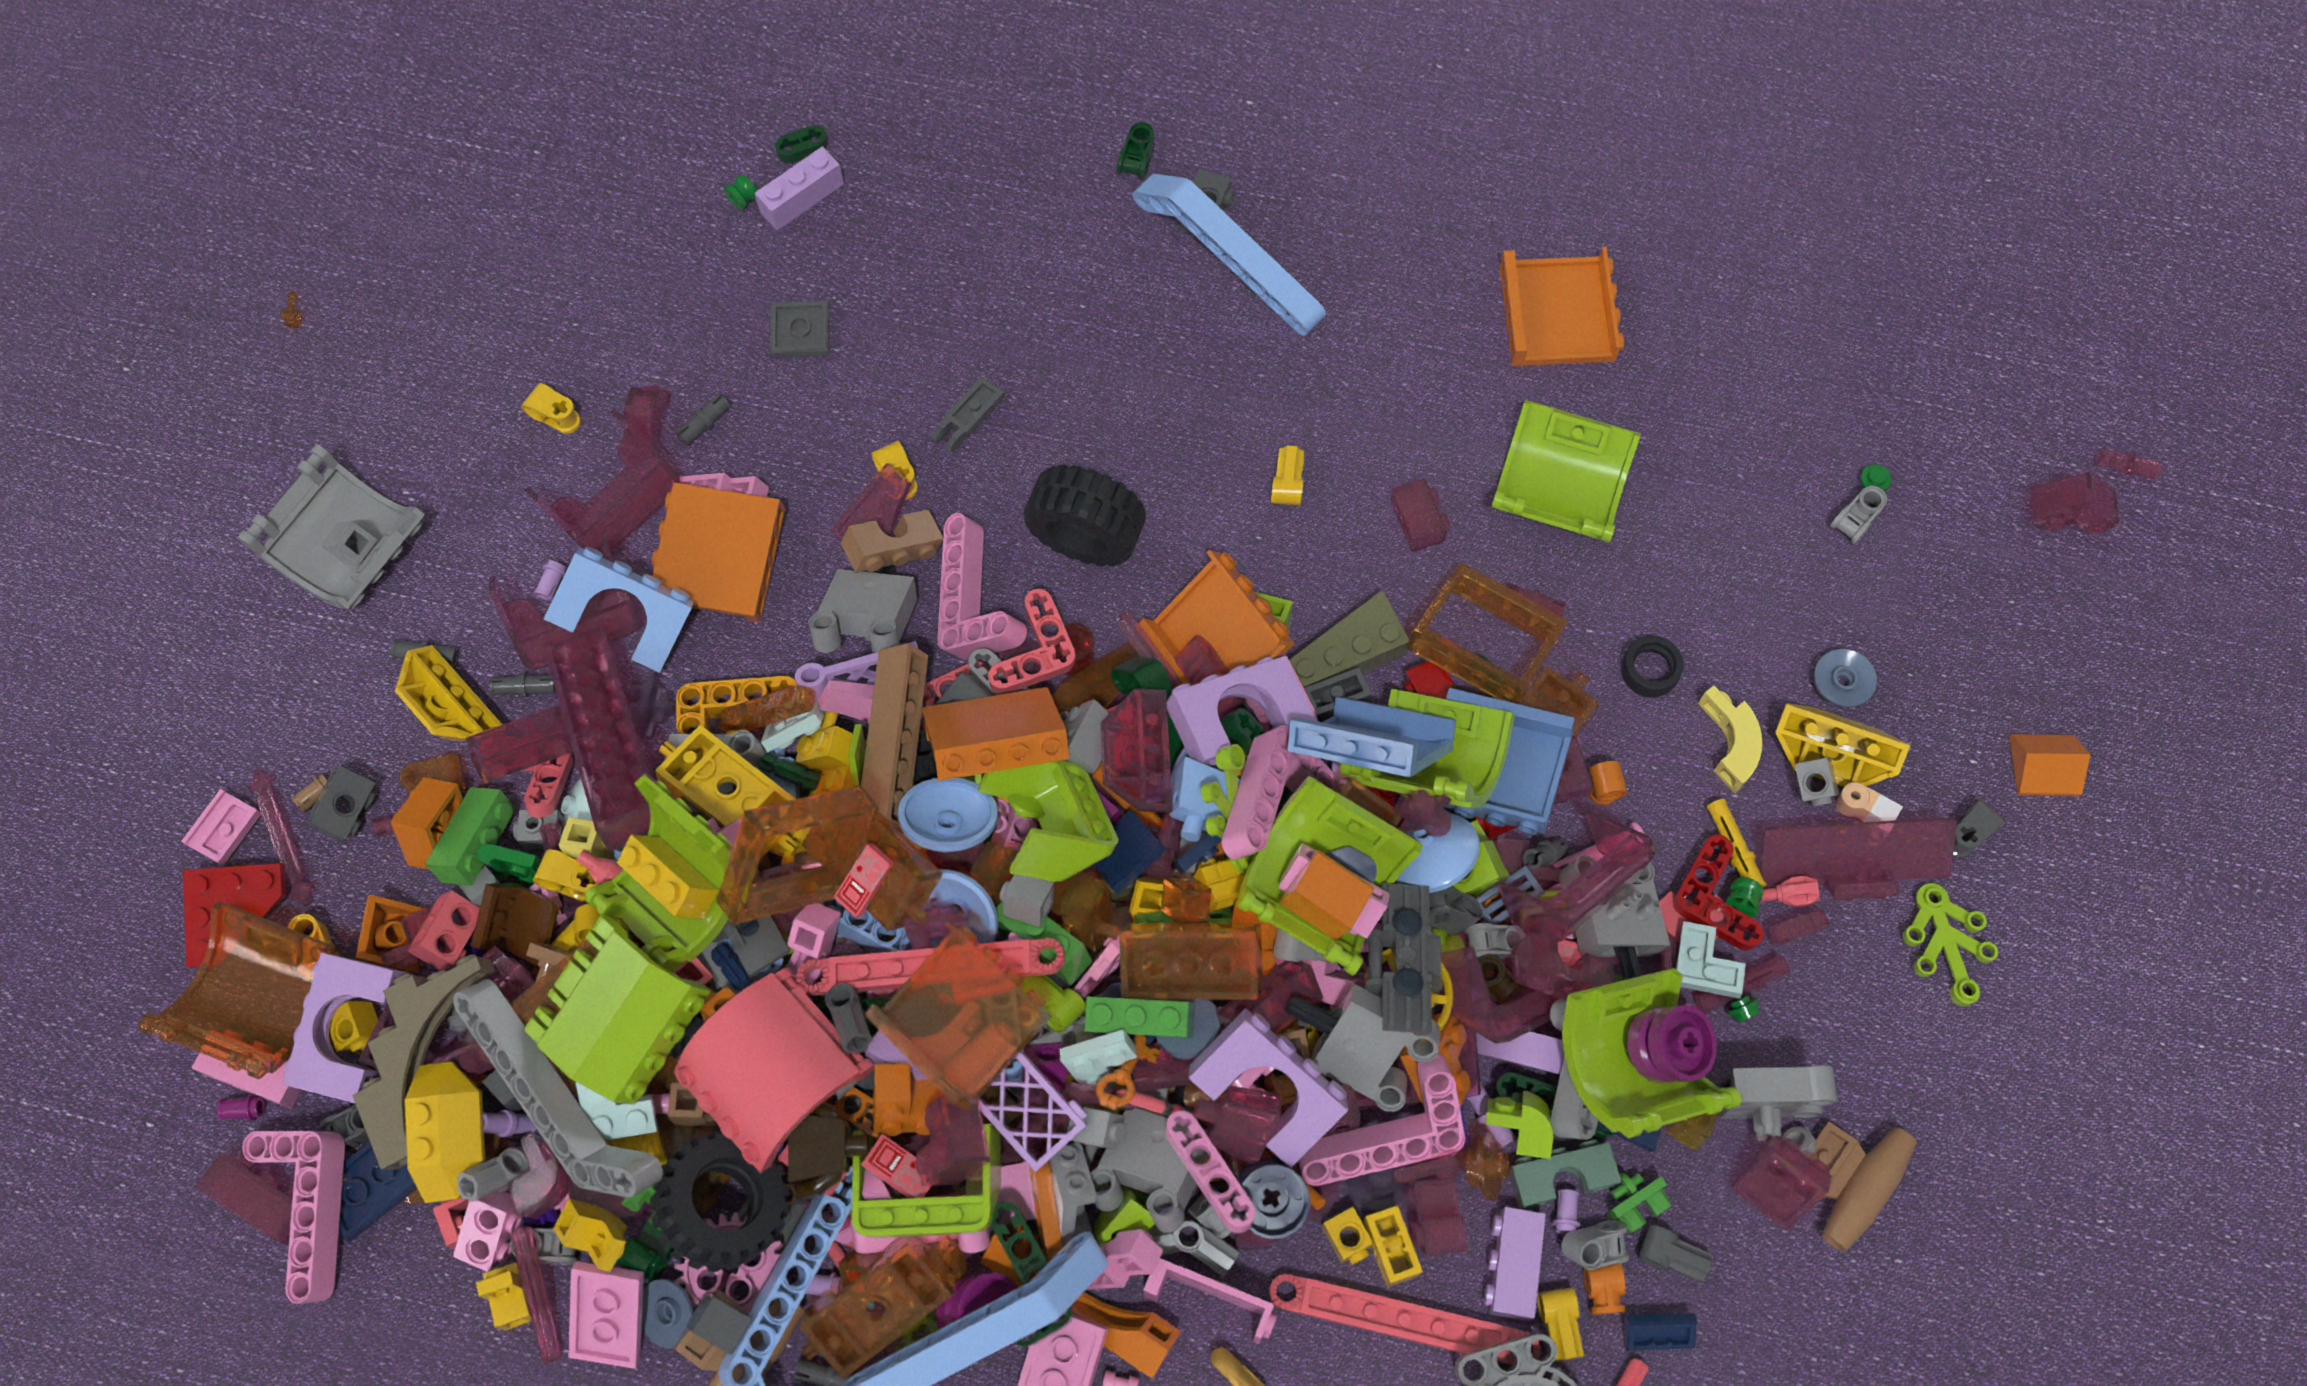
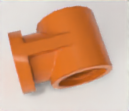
(1607, 783)
(1605, 1287)

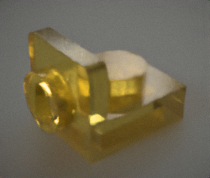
(1694, 1130)

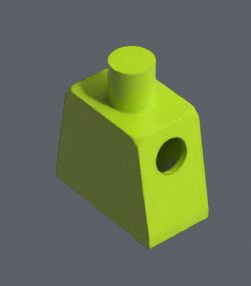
(1129, 1216)

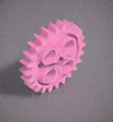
(753, 1276)

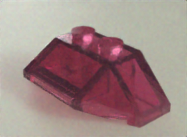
(1138, 751)

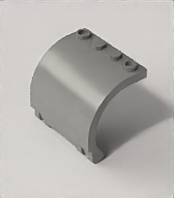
(309, 514)

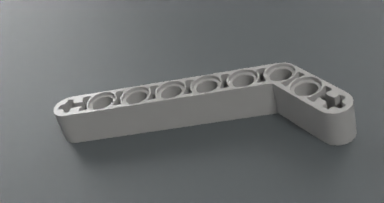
(548, 1100)

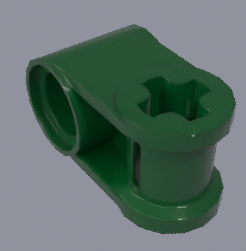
(1137, 154)

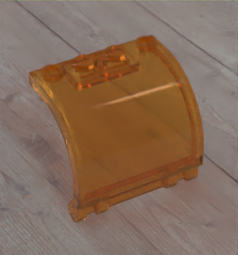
(244, 993)

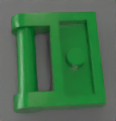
(509, 863)

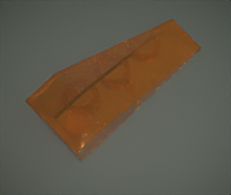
(1093, 681)

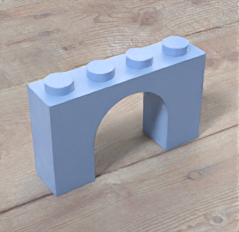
(592, 573)

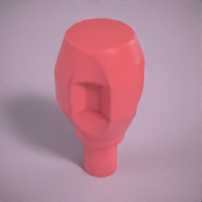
(601, 869)
(1794, 891)

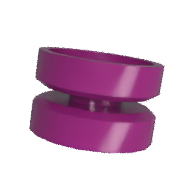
(1672, 1044)
(972, 1294)

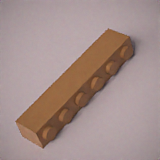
(894, 727)

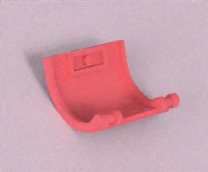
(766, 1065)

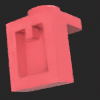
(449, 1220)

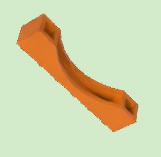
(1134, 1336)

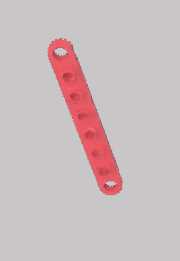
(894, 968)
(1395, 1317)

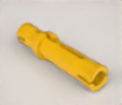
(1721, 813)

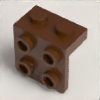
(513, 918)

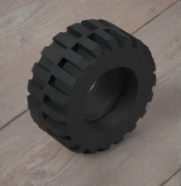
(1084, 515)
(693, 1236)

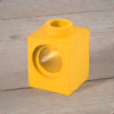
(353, 1026)
(1348, 1221)

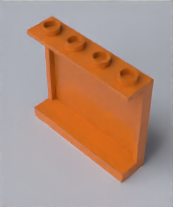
(1560, 310)
(719, 548)
(1225, 613)
(995, 733)

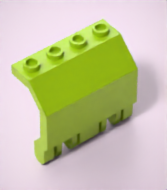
(615, 1015)

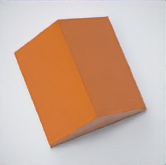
(2049, 764)
(1327, 895)
(383, 931)

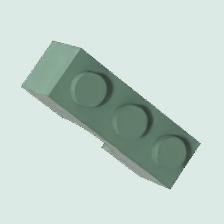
(1591, 1165)

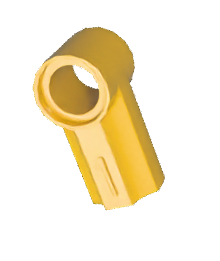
(1288, 482)
(577, 931)
(1560, 1314)

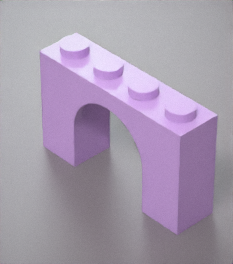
(1267, 683)
(1252, 1044)
(313, 1061)

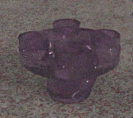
(1377, 1190)

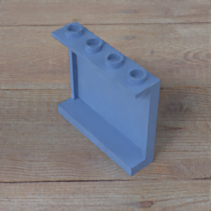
(1374, 737)
(1531, 766)

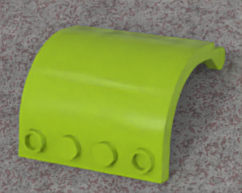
(1566, 470)
(1464, 774)
(1325, 823)
(641, 911)
(1601, 1066)

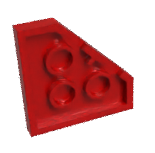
(245, 887)

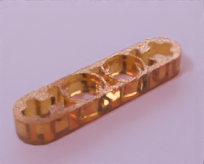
(768, 709)

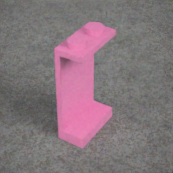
(1166, 1269)

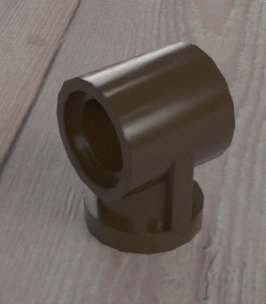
(1501, 988)

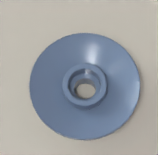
(1852, 668)
(665, 1312)

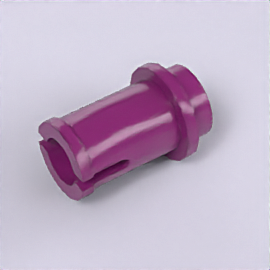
(249, 1108)

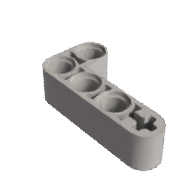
(1569, 1114)

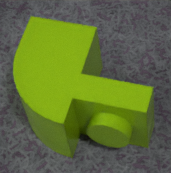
(1529, 1117)

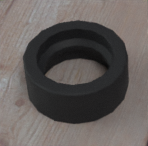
(1666, 650)

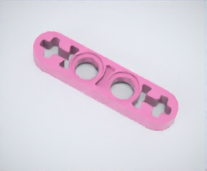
(1213, 1169)

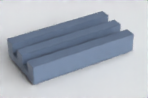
(1495, 890)

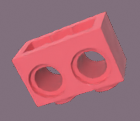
(440, 926)

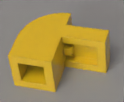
(592, 1230)
(506, 1296)

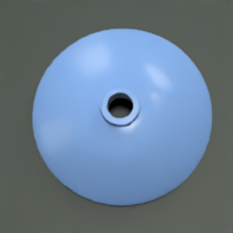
(947, 814)
(1443, 858)
(972, 898)

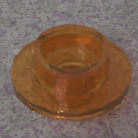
(1486, 1166)

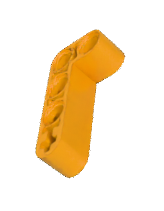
(712, 691)

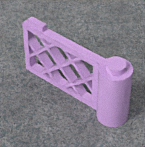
(817, 677)
(1071, 1108)

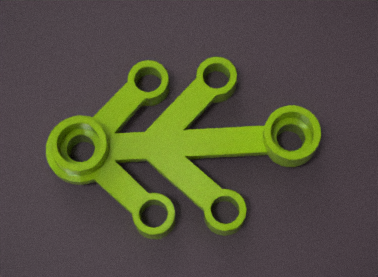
(1229, 759)
(1948, 939)

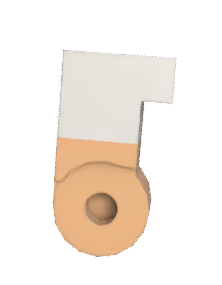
(1866, 804)

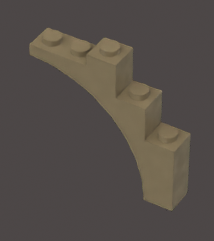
(417, 1009)

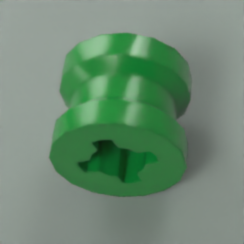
(740, 192)
(1745, 896)

